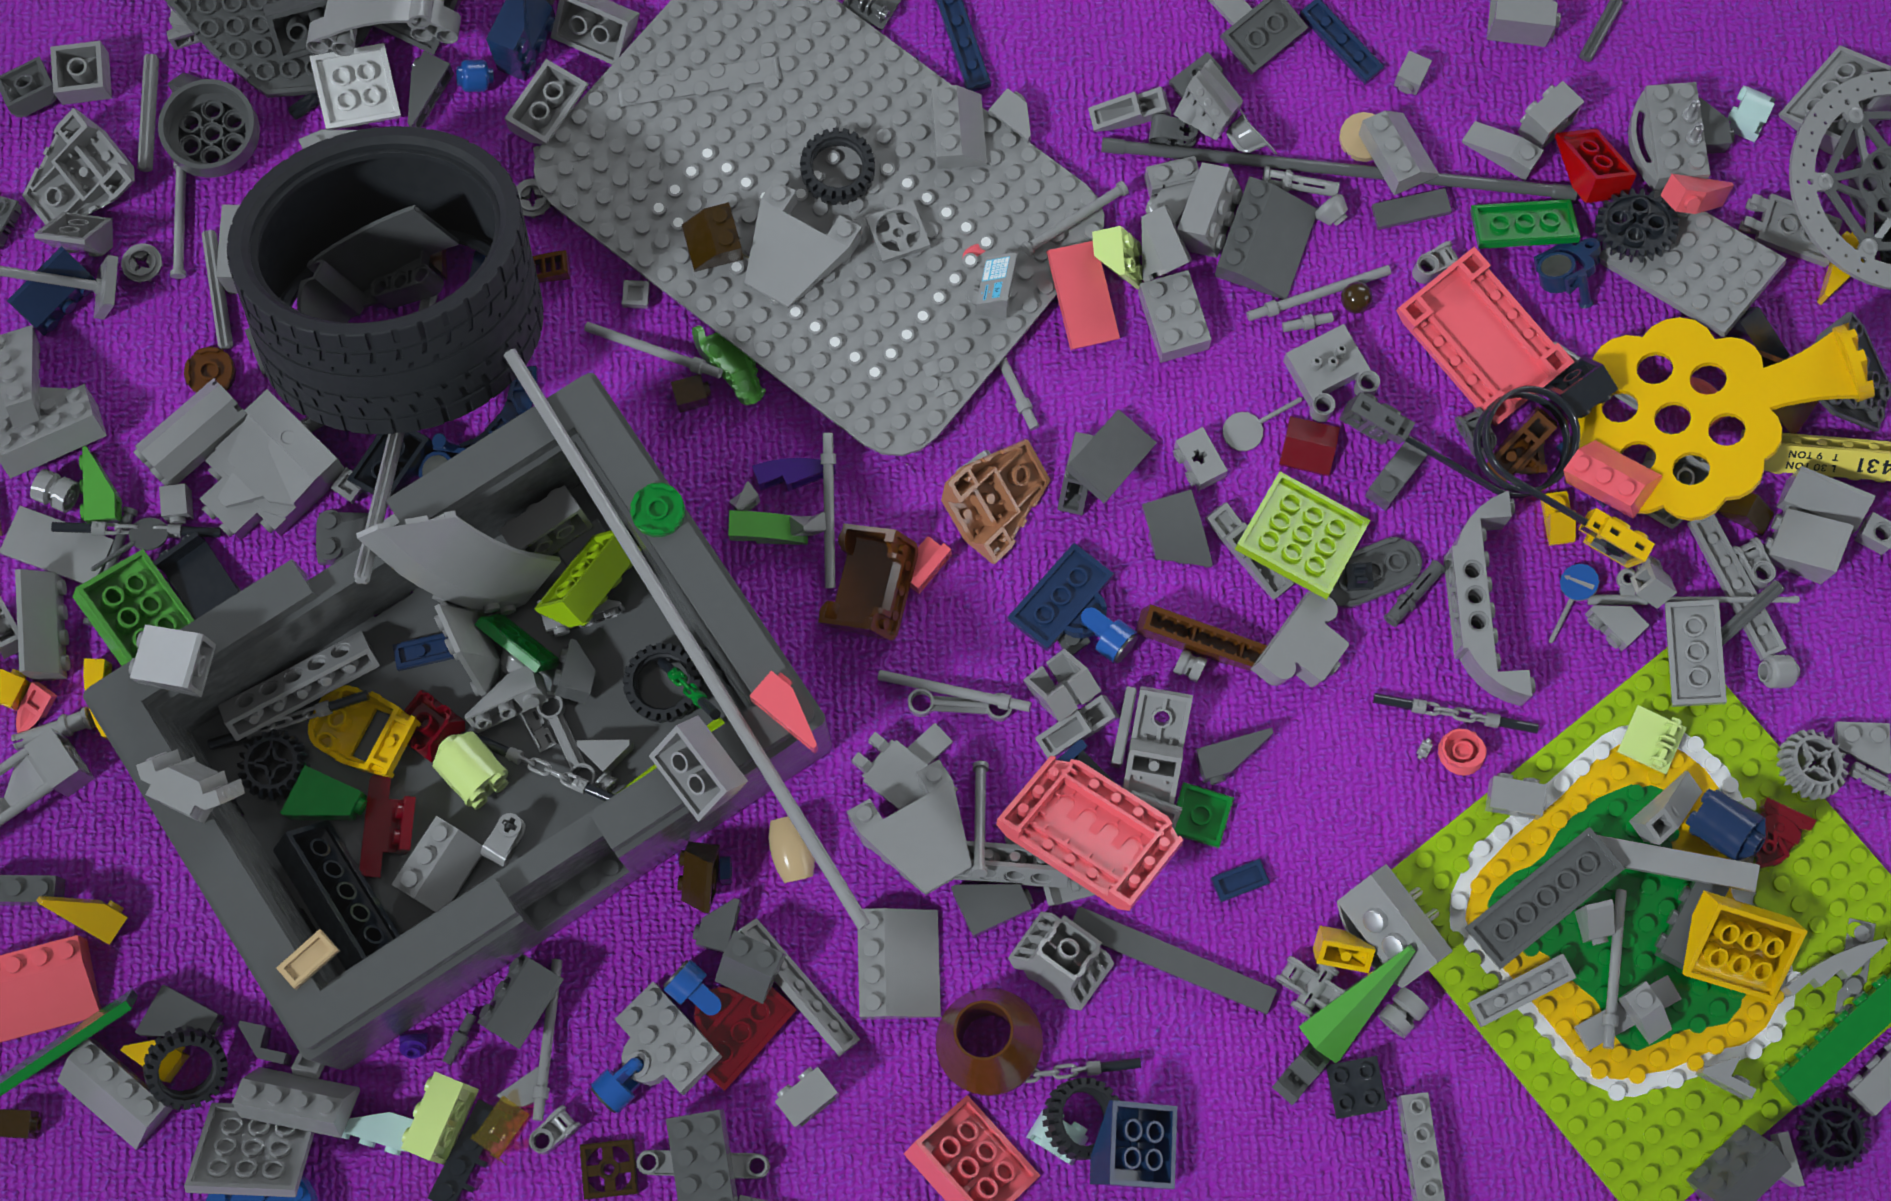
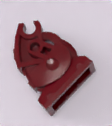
(1782, 832)

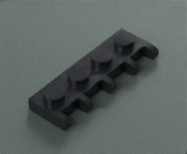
(462, 1159)

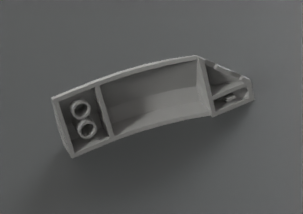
(460, 562)

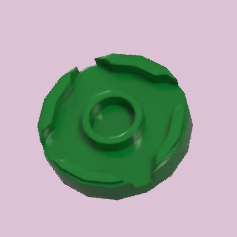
(657, 510)

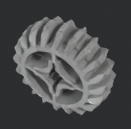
(1824, 776)

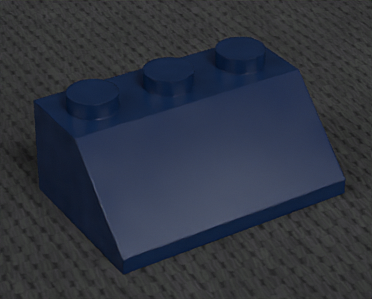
(47, 303)

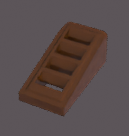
(553, 275)

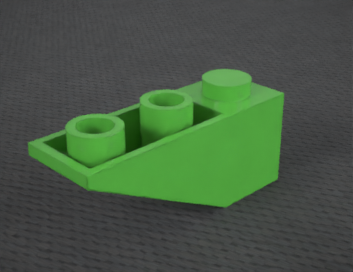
(98, 492)

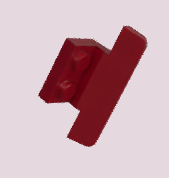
(386, 826)

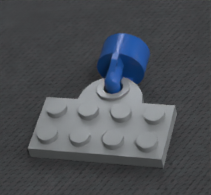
(659, 1047)

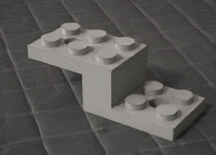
(1157, 746)

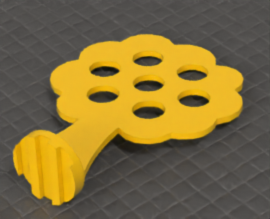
(1821, 372)

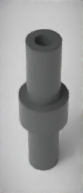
(459, 1038)

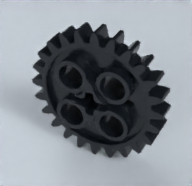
(1632, 219)

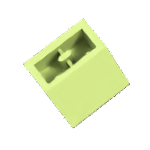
(1119, 253)

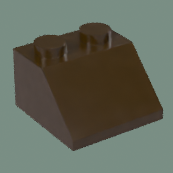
(712, 238)
(699, 875)

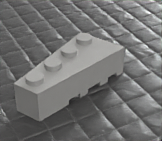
(20, 375)

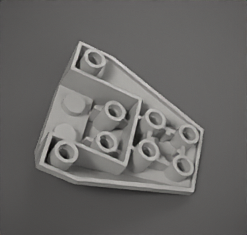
(469, 646)

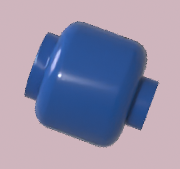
(474, 75)

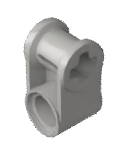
(1437, 260)
(1753, 559)
(501, 842)
(555, 1130)

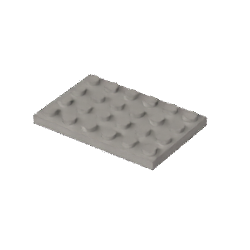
(1707, 273)

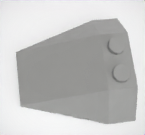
(78, 171)

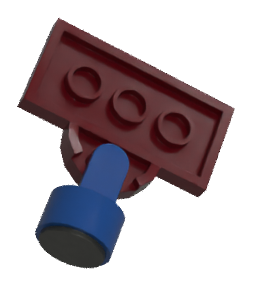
(729, 1020)

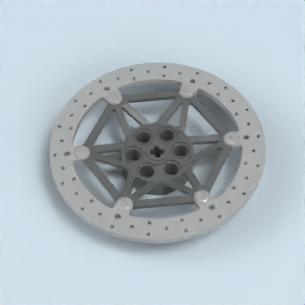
(1865, 202)

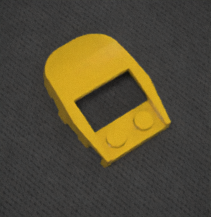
(344, 729)

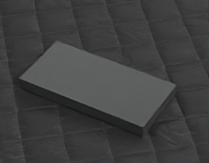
(1110, 456)

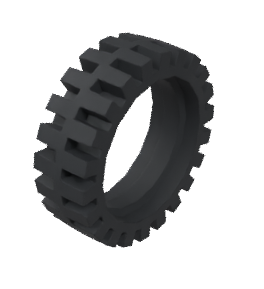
(831, 139)
(634, 669)
(168, 1044)
(1055, 1114)

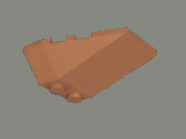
(994, 497)

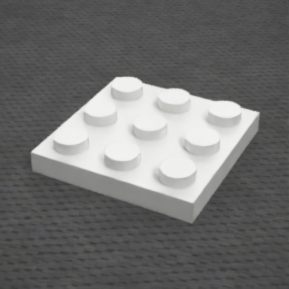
(355, 87)

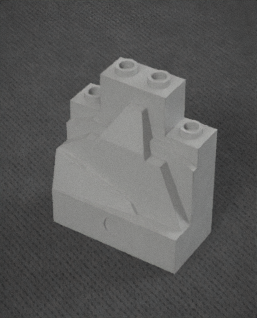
(268, 471)

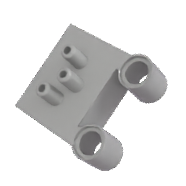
(1326, 366)

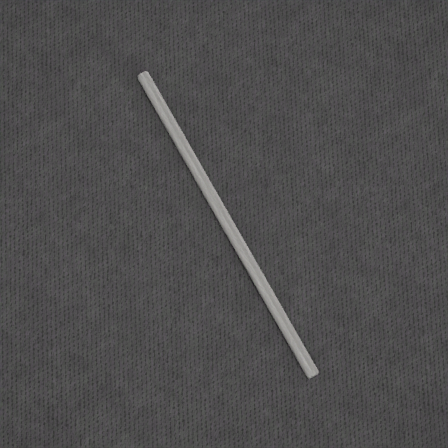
(382, 489)

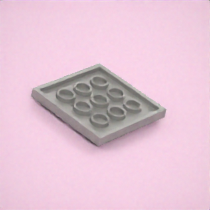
(247, 1156)

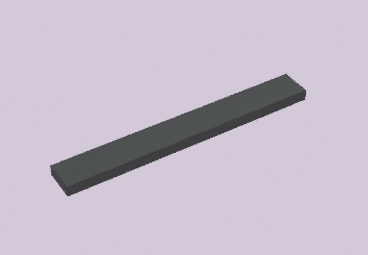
(1176, 961)

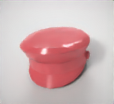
(1462, 751)

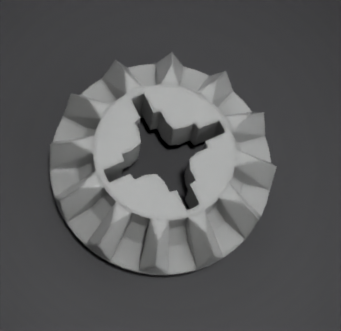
(525, 190)
(141, 252)

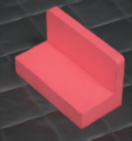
(929, 562)

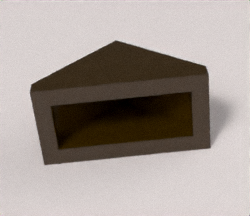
(1748, 512)

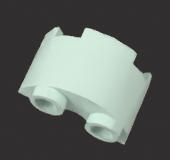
(1751, 113)
(1075, 1131)

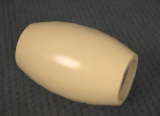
(789, 851)

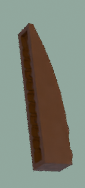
(1198, 637)

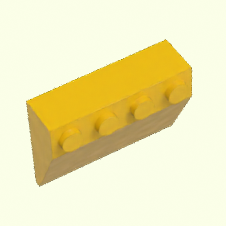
(1741, 946)

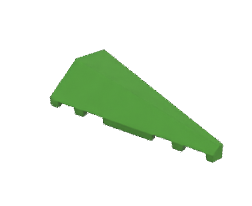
(1340, 1021)

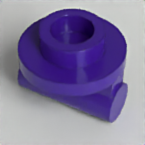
(413, 1045)

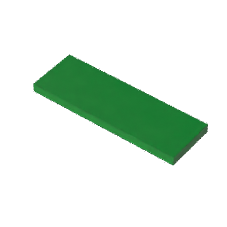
(67, 1041)

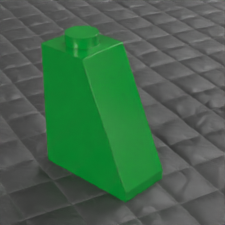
(322, 798)

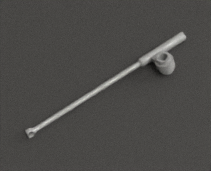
(1628, 597)

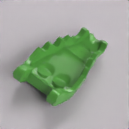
(737, 367)

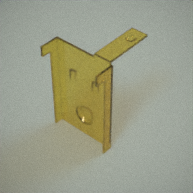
(500, 1127)

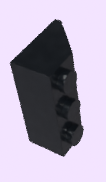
(413, 451)

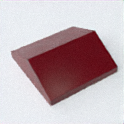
(1309, 446)

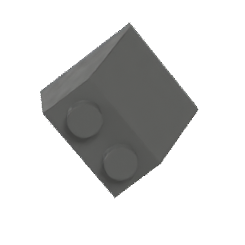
(749, 967)

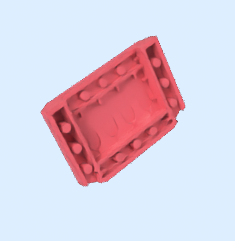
(1091, 831)

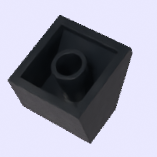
(1583, 385)

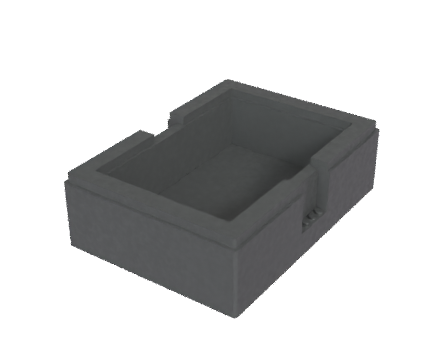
(573, 843)

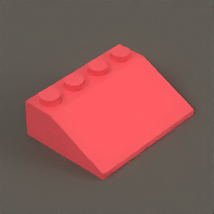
(46, 987)
(970, 1158)

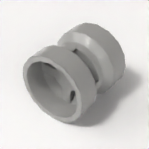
(1190, 665)

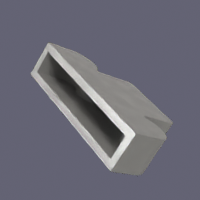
(1303, 645)

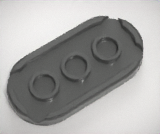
(1394, 567)

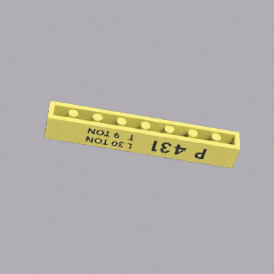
(1832, 457)

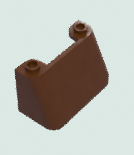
(872, 582)

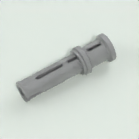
(1330, 188)
(65, 725)

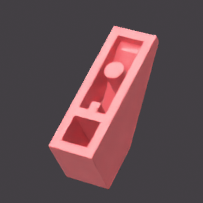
(1695, 194)
(779, 701)

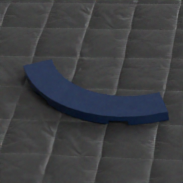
(516, 404)

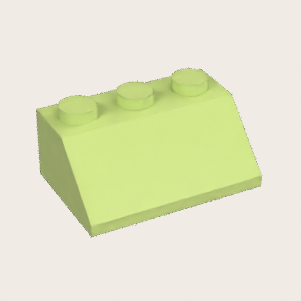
(439, 1118)

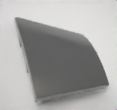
(1177, 530)

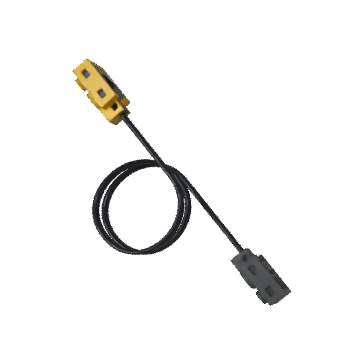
(1604, 533)

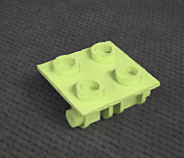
(1652, 739)

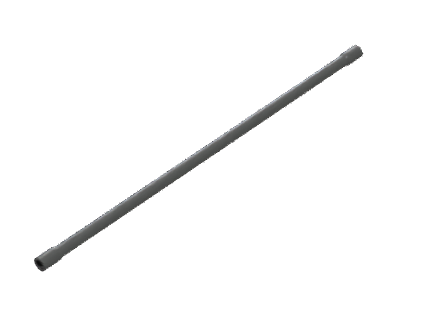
(1121, 146)

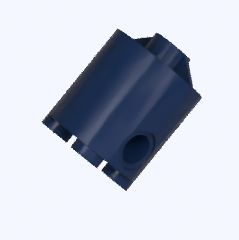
(1728, 825)

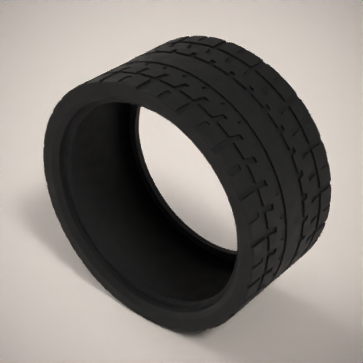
(406, 368)

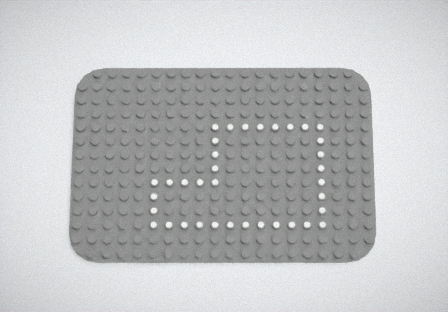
(869, 325)

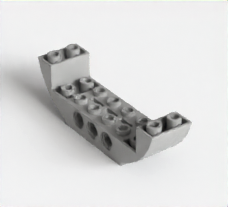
(1472, 645)

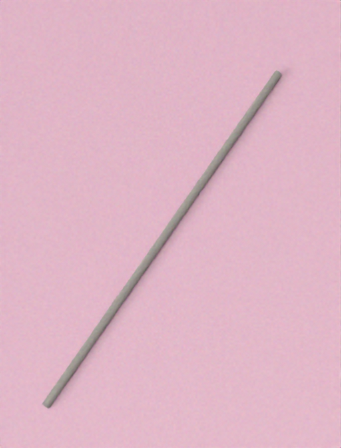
(688, 641)

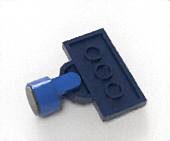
(1071, 604)

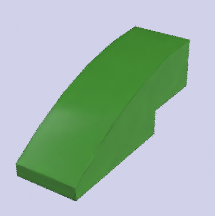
(762, 528)

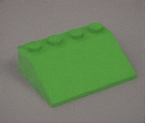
(128, 599)

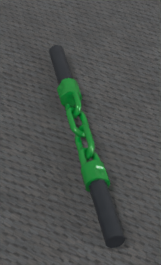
(698, 697)

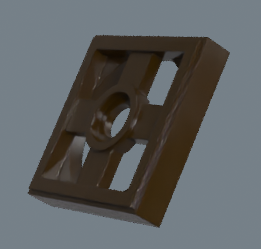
(587, 1150)

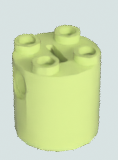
(470, 768)

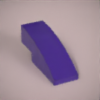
(792, 471)

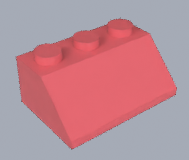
(1611, 477)

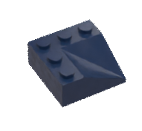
(520, 35)
(1136, 1146)

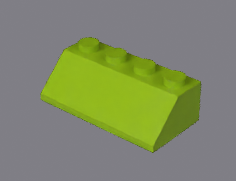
(586, 581)

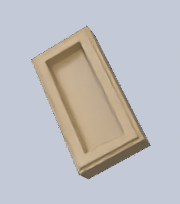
(308, 959)

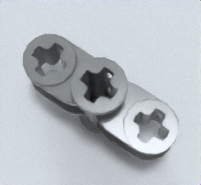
(1306, 983)

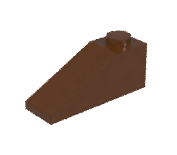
(1524, 440)

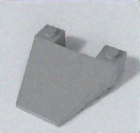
(791, 255)
(921, 839)

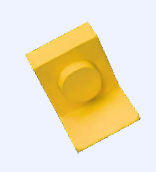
(1559, 527)

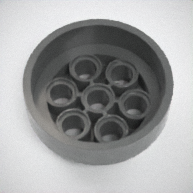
(195, 105)

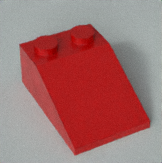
(1594, 165)

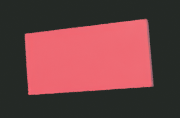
(1082, 295)

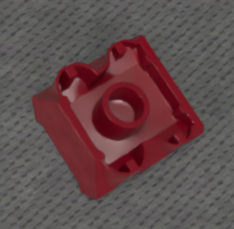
(436, 724)

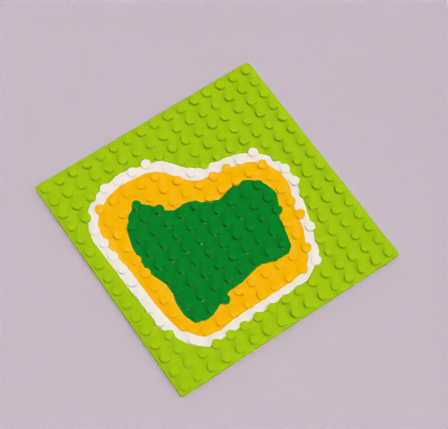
(1640, 1106)

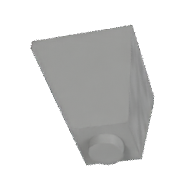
(1161, 243)

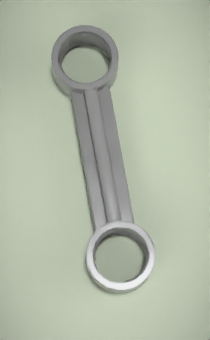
(954, 704)
(566, 739)

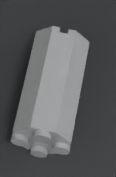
(190, 434)

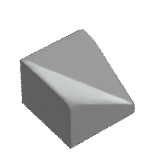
(746, 499)
(808, 525)

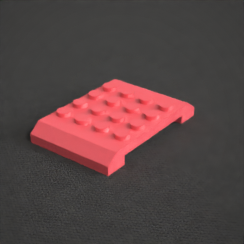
(1482, 335)

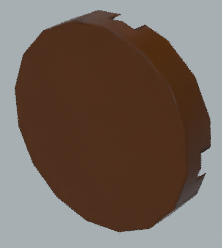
(209, 364)

